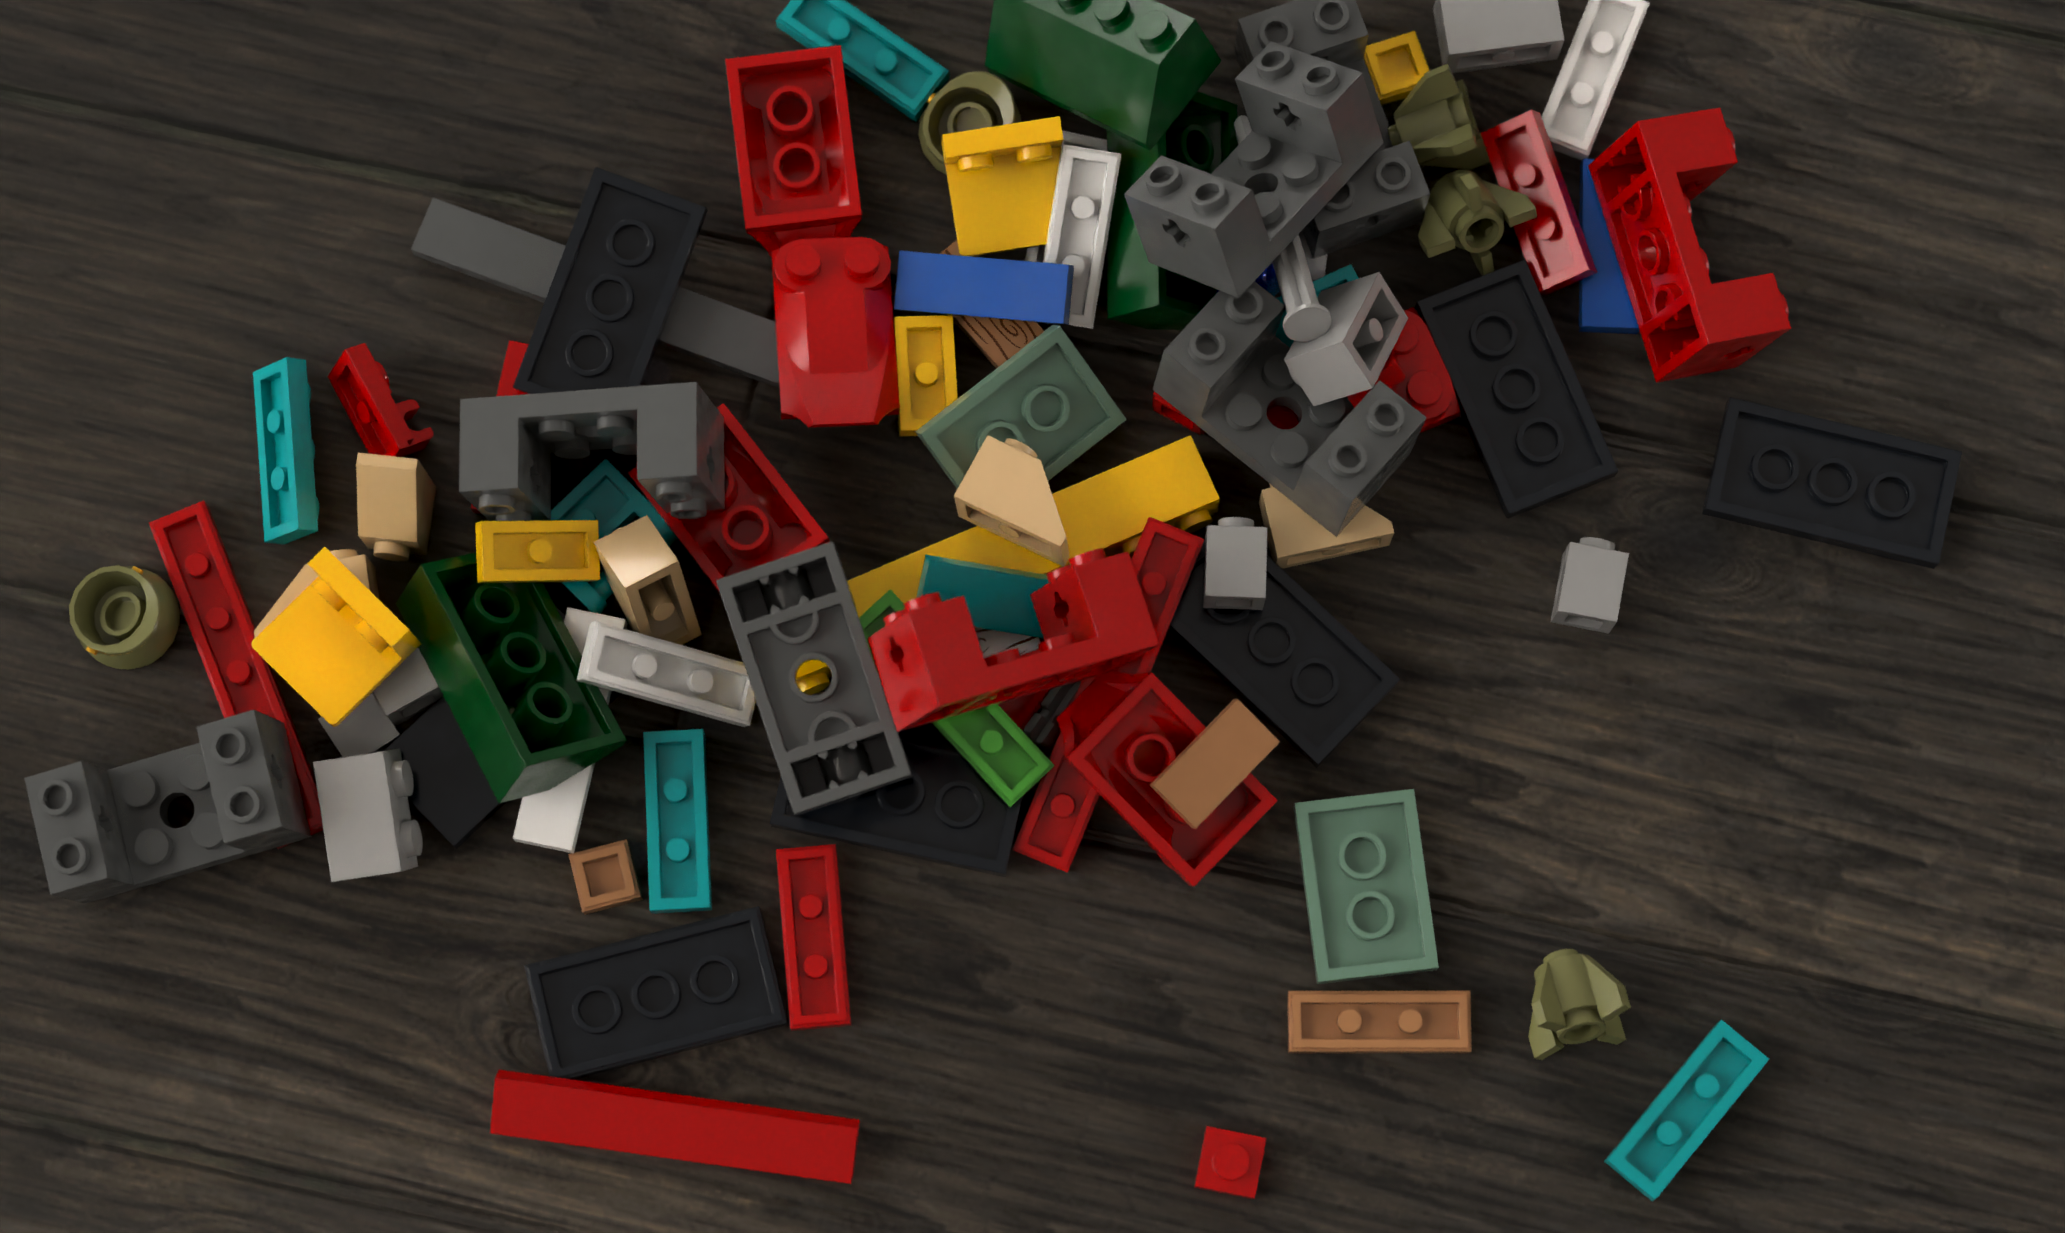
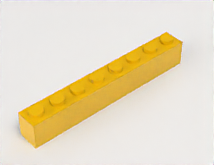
(1095, 514)

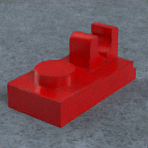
(369, 404)

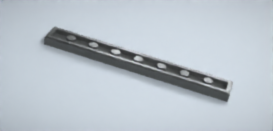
(529, 263)

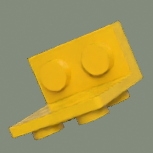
(1002, 184)
(335, 641)

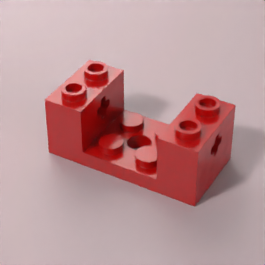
(1645, 200)
(936, 667)

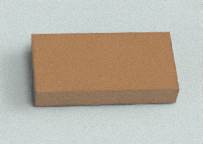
(1214, 763)

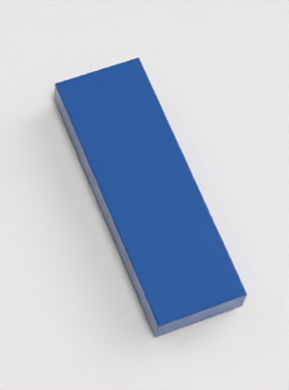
(984, 287)
(1602, 296)

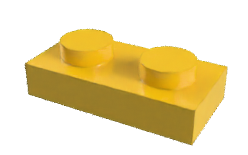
(924, 369)
(537, 551)

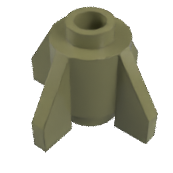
(1440, 123)
(1469, 210)
(1574, 1003)

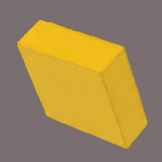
(1395, 66)

